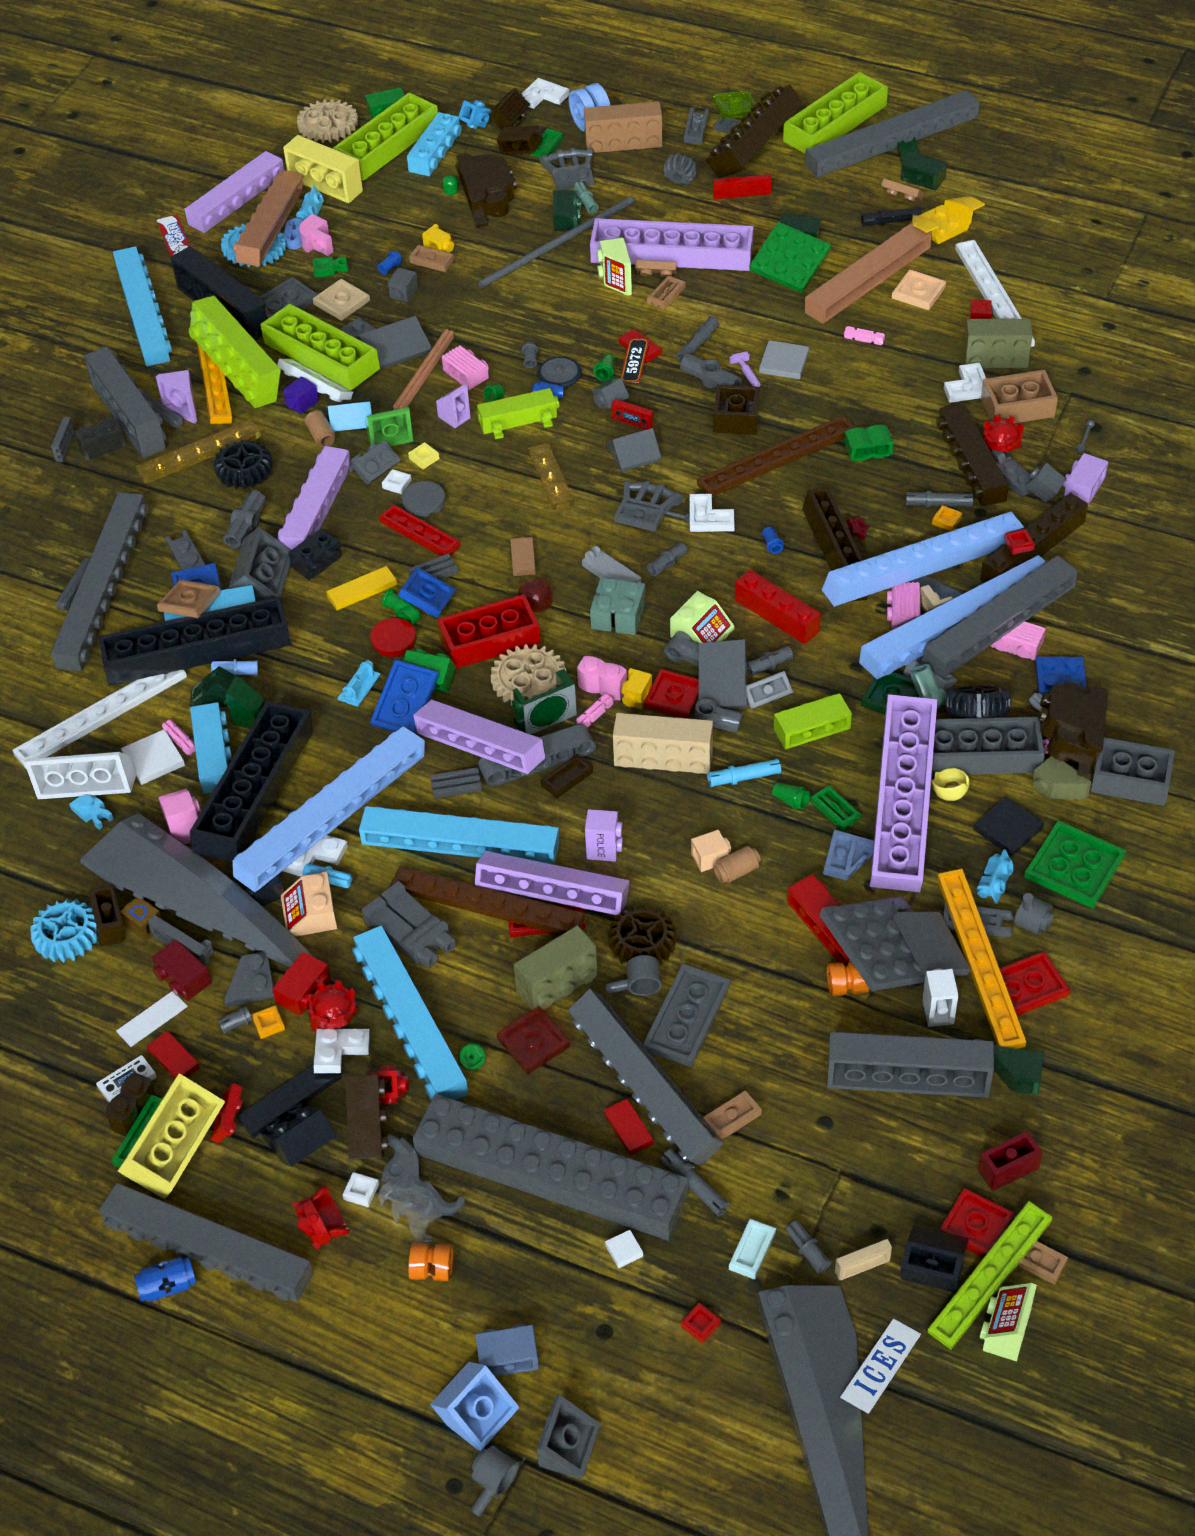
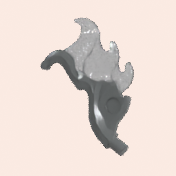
(409, 1194)

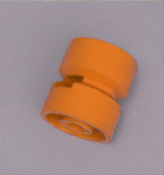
(843, 978)
(431, 1261)

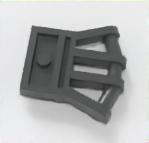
(565, 176)
(645, 514)

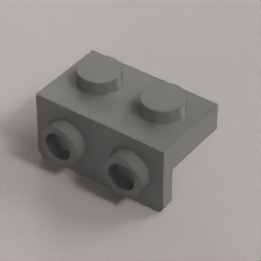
(375, 462)

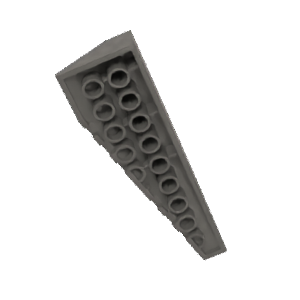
(815, 1363)

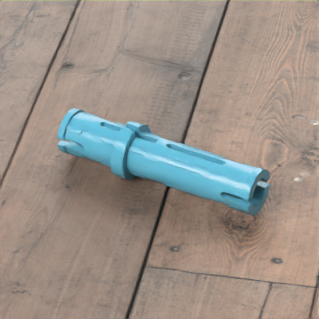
(736, 774)

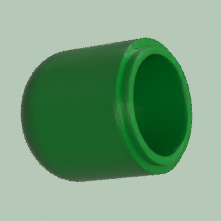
(450, 185)
(497, 389)

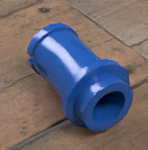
(393, 259)
(774, 543)

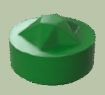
(471, 1056)

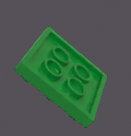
(790, 257)
(1075, 864)

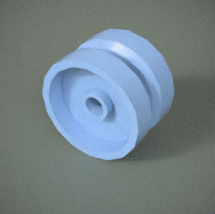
(591, 96)

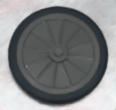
(559, 371)

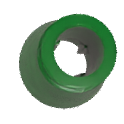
(605, 367)
(792, 795)

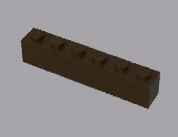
(972, 455)
(830, 530)
(1045, 532)

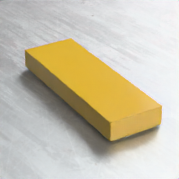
(361, 588)

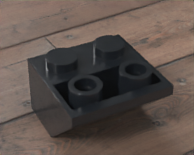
(298, 1133)
(934, 1258)

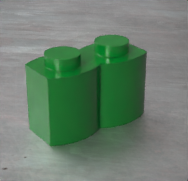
(868, 442)

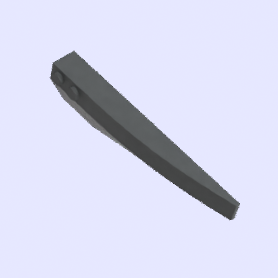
(165, 870)

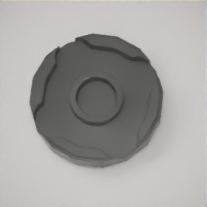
(423, 498)

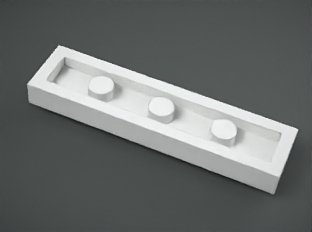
(323, 384)

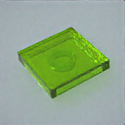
(733, 103)

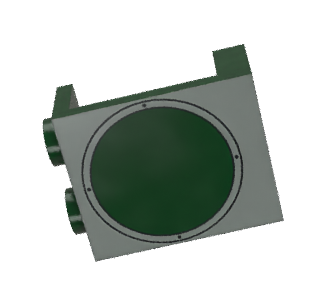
(545, 708)

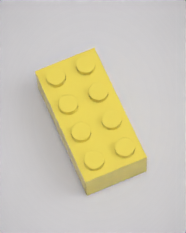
(325, 168)
(171, 1136)

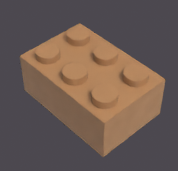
(1020, 395)

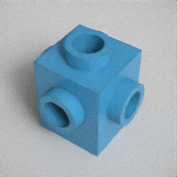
(474, 114)

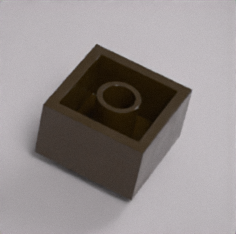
(736, 409)

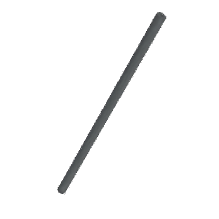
(554, 243)

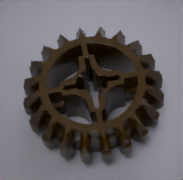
(645, 929)

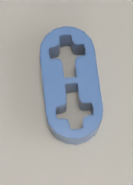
(291, 233)

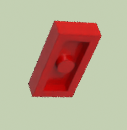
(224, 1122)

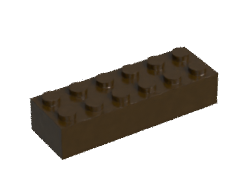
(753, 130)

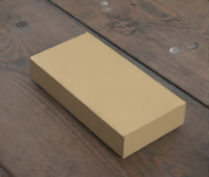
(863, 1259)

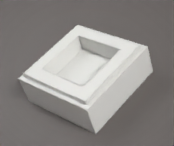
(396, 481)
(360, 1189)
(624, 1249)

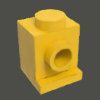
(437, 239)
(636, 688)

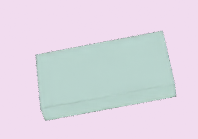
(752, 1248)

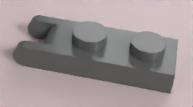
(696, 126)
(184, 551)
(991, 919)

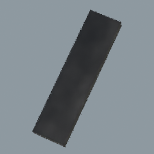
(276, 1104)

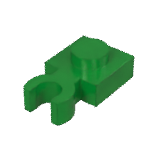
(326, 266)

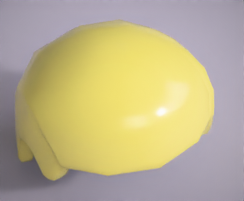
(950, 784)

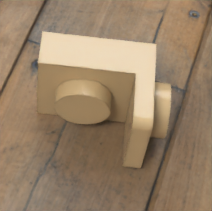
(931, 600)

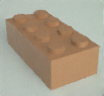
(623, 127)

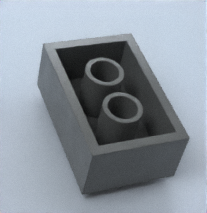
(1133, 771)

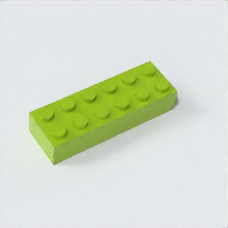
(836, 112)
(388, 133)
(320, 346)
(234, 351)

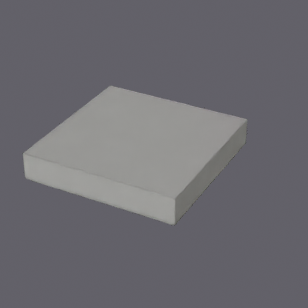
(784, 359)

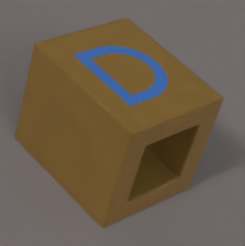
(136, 917)

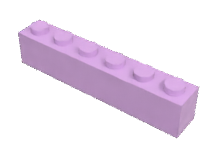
(233, 192)
(316, 496)
(479, 736)
(552, 883)

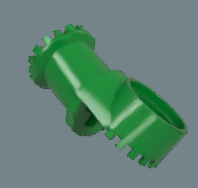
(400, 606)

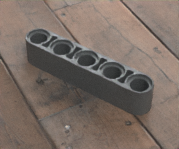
(557, 748)

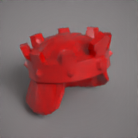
(1003, 434)
(331, 1006)
(320, 1218)

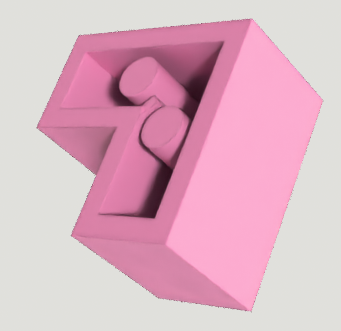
(180, 813)

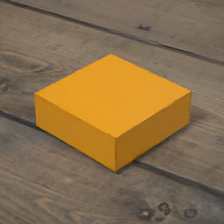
(947, 518)
(268, 1022)

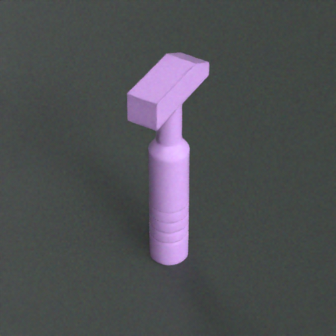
(740, 358)

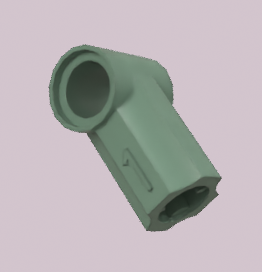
(926, 684)

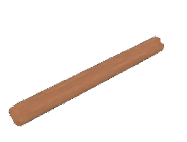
(424, 370)

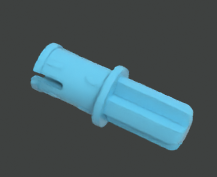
(335, 877)

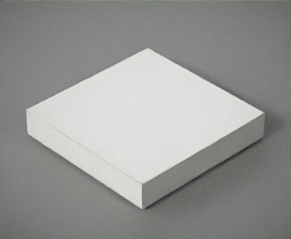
(154, 756)

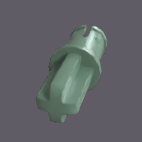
(586, 197)

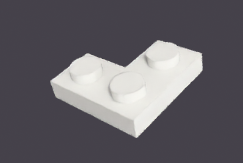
(543, 89)
(970, 385)
(705, 518)
(327, 849)
(337, 1042)

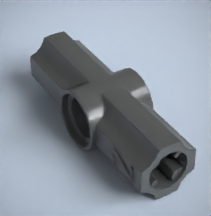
(708, 371)
(244, 519)

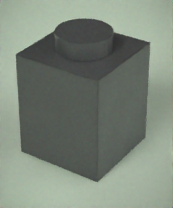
(403, 285)
(609, 391)
(1045, 482)

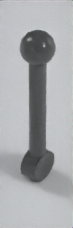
(1081, 448)
(685, 517)

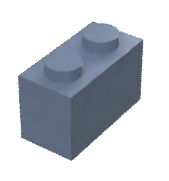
(508, 1350)

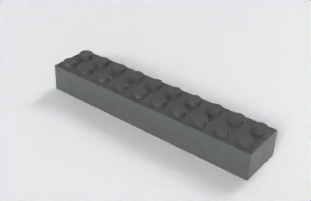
(551, 1166)

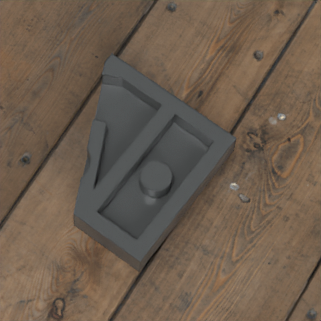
(250, 981)

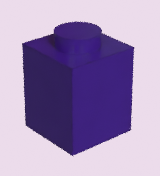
(300, 395)

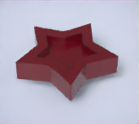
(857, 527)

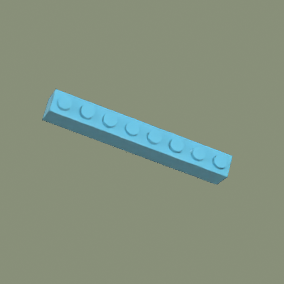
(143, 311)
(457, 834)
(409, 1014)

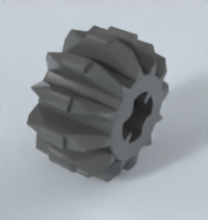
(679, 169)

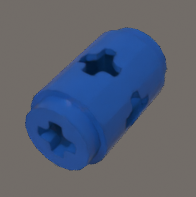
(178, 1274)

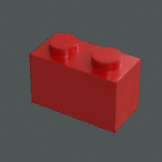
(300, 981)

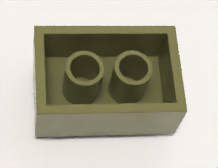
(998, 342)
(556, 969)

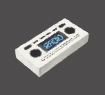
(111, 1085)

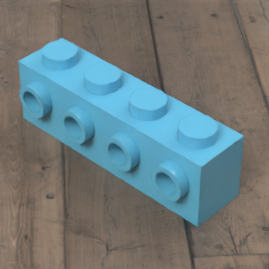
(434, 144)

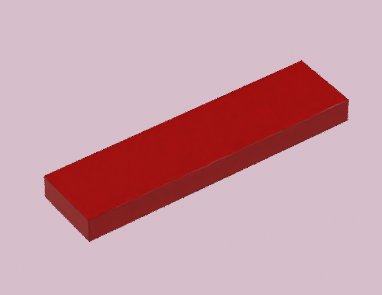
(419, 531)

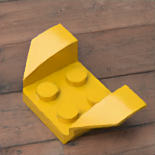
(948, 219)

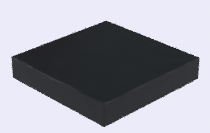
(1008, 826)

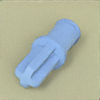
(237, 667)

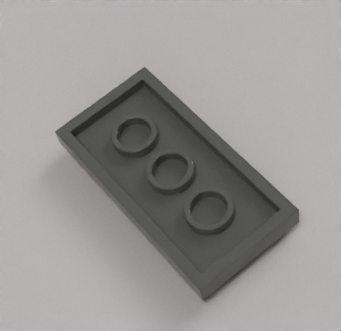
(687, 1015)

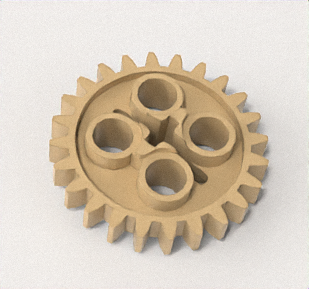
(327, 120)
(526, 669)

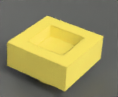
(423, 455)

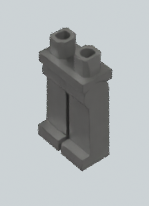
(409, 925)

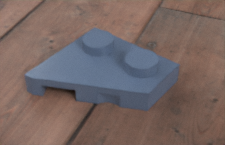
(847, 855)

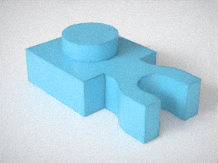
(90, 807)

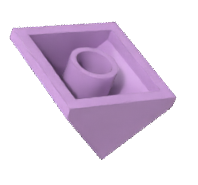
(178, 394)

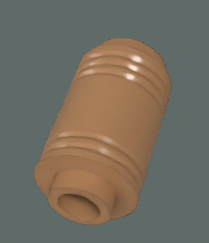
(320, 428)
(737, 864)

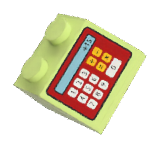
(615, 265)
(701, 620)
(1008, 1320)

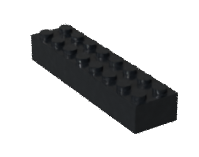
(194, 641)
(251, 781)

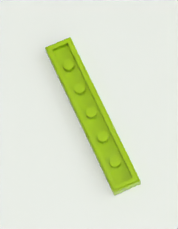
(989, 1275)

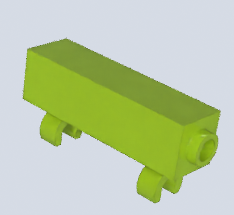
(517, 411)

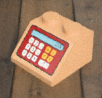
(309, 905)

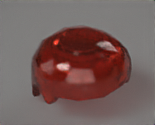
(537, 593)

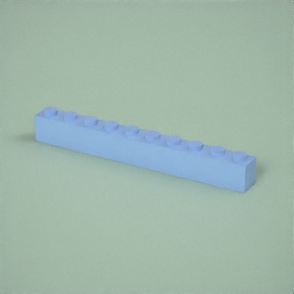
(918, 559)
(908, 641)
(327, 809)

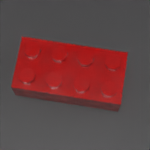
(489, 631)

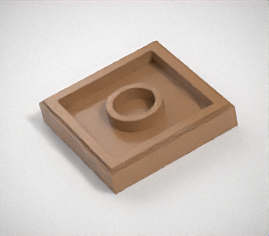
(188, 598)

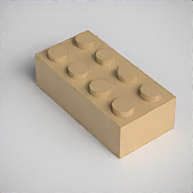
(663, 743)

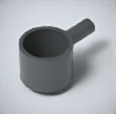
(1034, 914)
(642, 977)
(495, 1473)

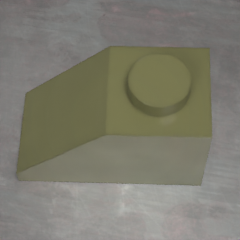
(1060, 781)

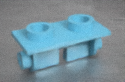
(311, 204)
(359, 684)
(996, 876)

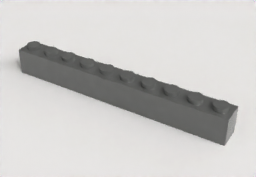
(888, 133)
(99, 582)

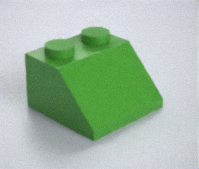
(390, 426)

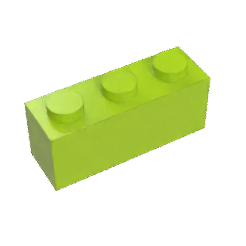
(812, 721)

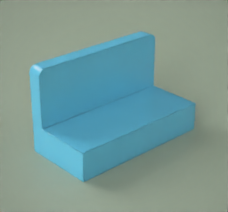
(349, 416)

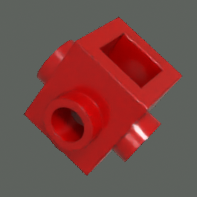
(400, 1083)

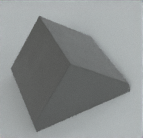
(634, 450)
(567, 1439)

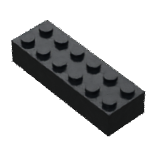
(202, 279)

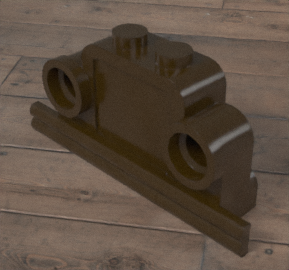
(486, 185)
(1075, 723)

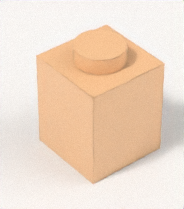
(709, 849)

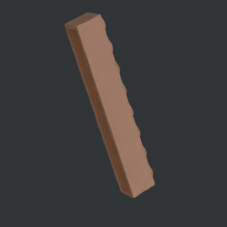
(269, 218)
(867, 273)

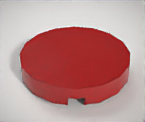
(393, 637)

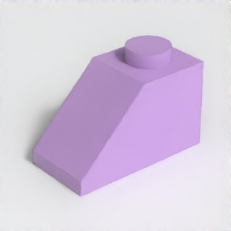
(454, 406)

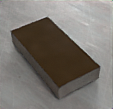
(566, 776)

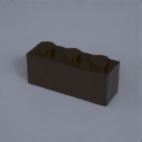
(366, 1116)

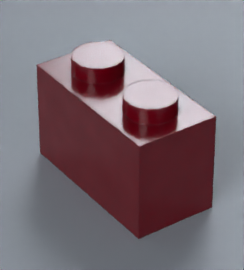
(180, 970)
(1010, 1161)

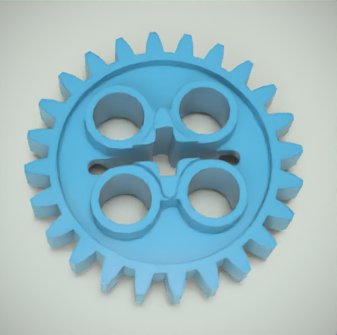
(233, 236)

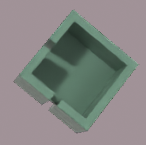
(623, 599)

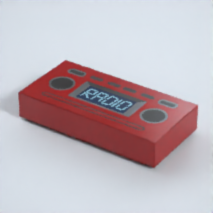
(632, 414)

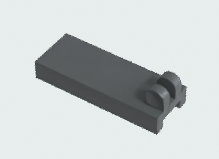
(167, 933)

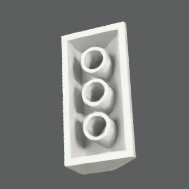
(81, 775)

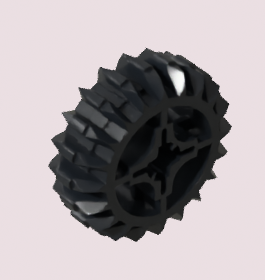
(243, 464)
(978, 701)

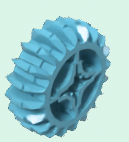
(62, 924)

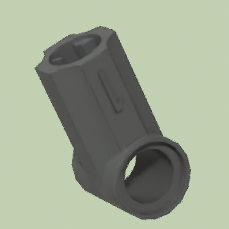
(682, 647)
(721, 717)

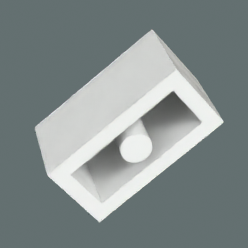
(940, 997)

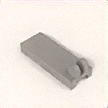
(607, 567)

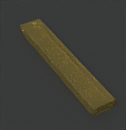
(195, 452)

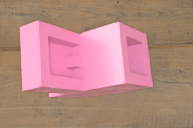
(315, 235)

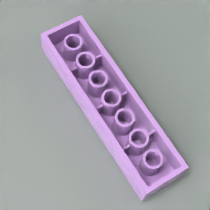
(684, 243)
(903, 793)

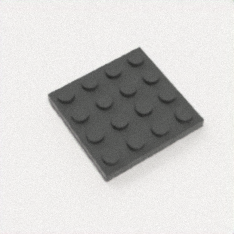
(874, 941)

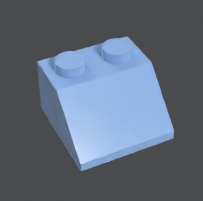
(475, 1405)

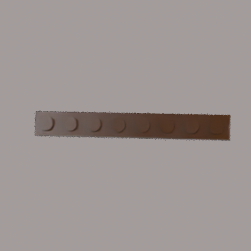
(774, 456)
(488, 901)

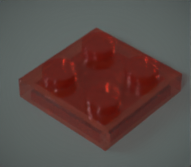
(533, 1040)

